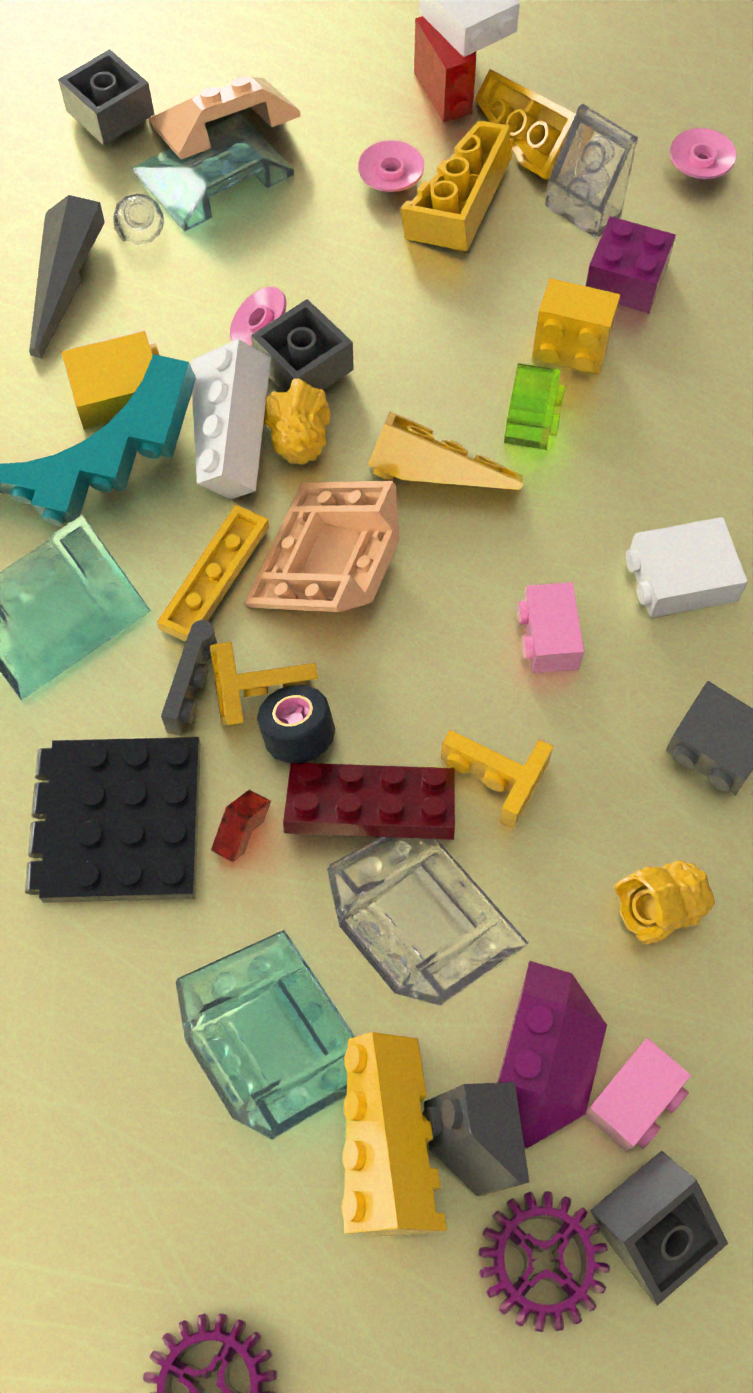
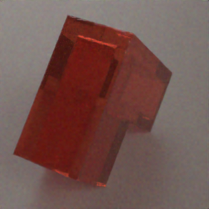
(237, 824)

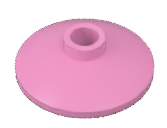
(703, 153)
(391, 166)
(257, 312)

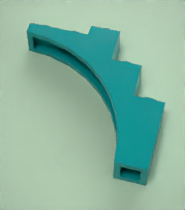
(105, 459)

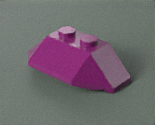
(552, 1051)

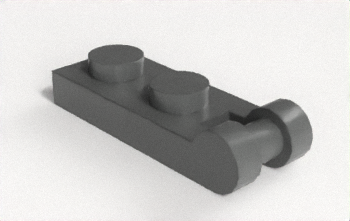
(190, 675)

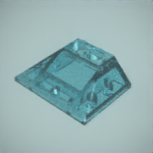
(187, 183)
(61, 606)
(266, 1035)

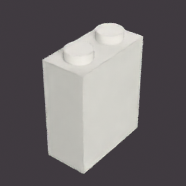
(471, 23)
(686, 567)

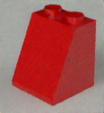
(443, 72)

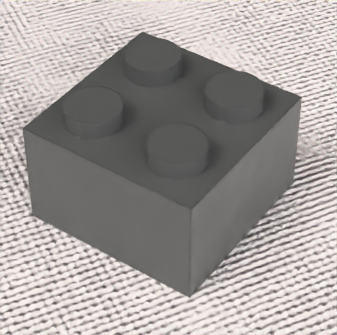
(106, 96)
(305, 348)

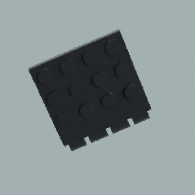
(115, 820)

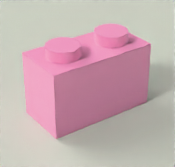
(551, 628)
(638, 1096)

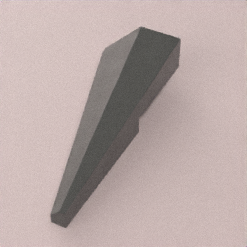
(66, 241)

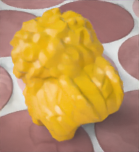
(298, 421)
(664, 899)

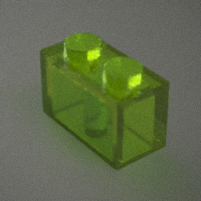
(532, 406)

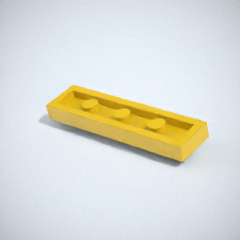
(214, 572)

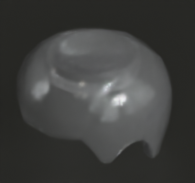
(138, 219)

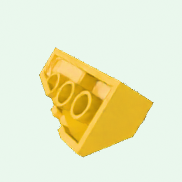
(535, 122)
(413, 454)

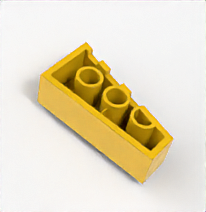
(459, 194)
(387, 1140)

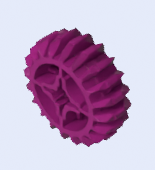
(560, 1278)
(231, 1342)

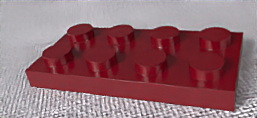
(370, 801)

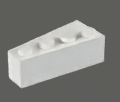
(229, 417)

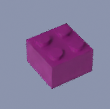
(631, 262)

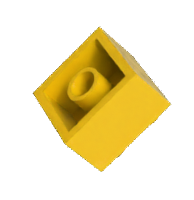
(574, 325)

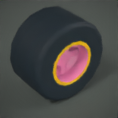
(296, 724)

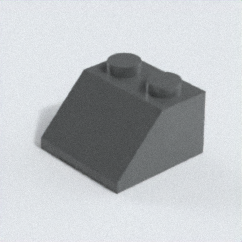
(716, 739)
(479, 1135)
(660, 1226)

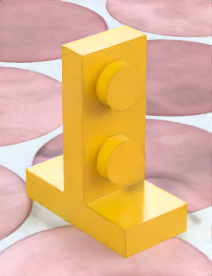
(252, 683)
(498, 771)

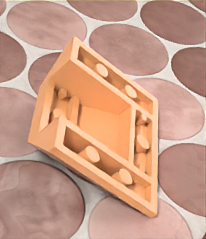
(185, 126)
(330, 548)

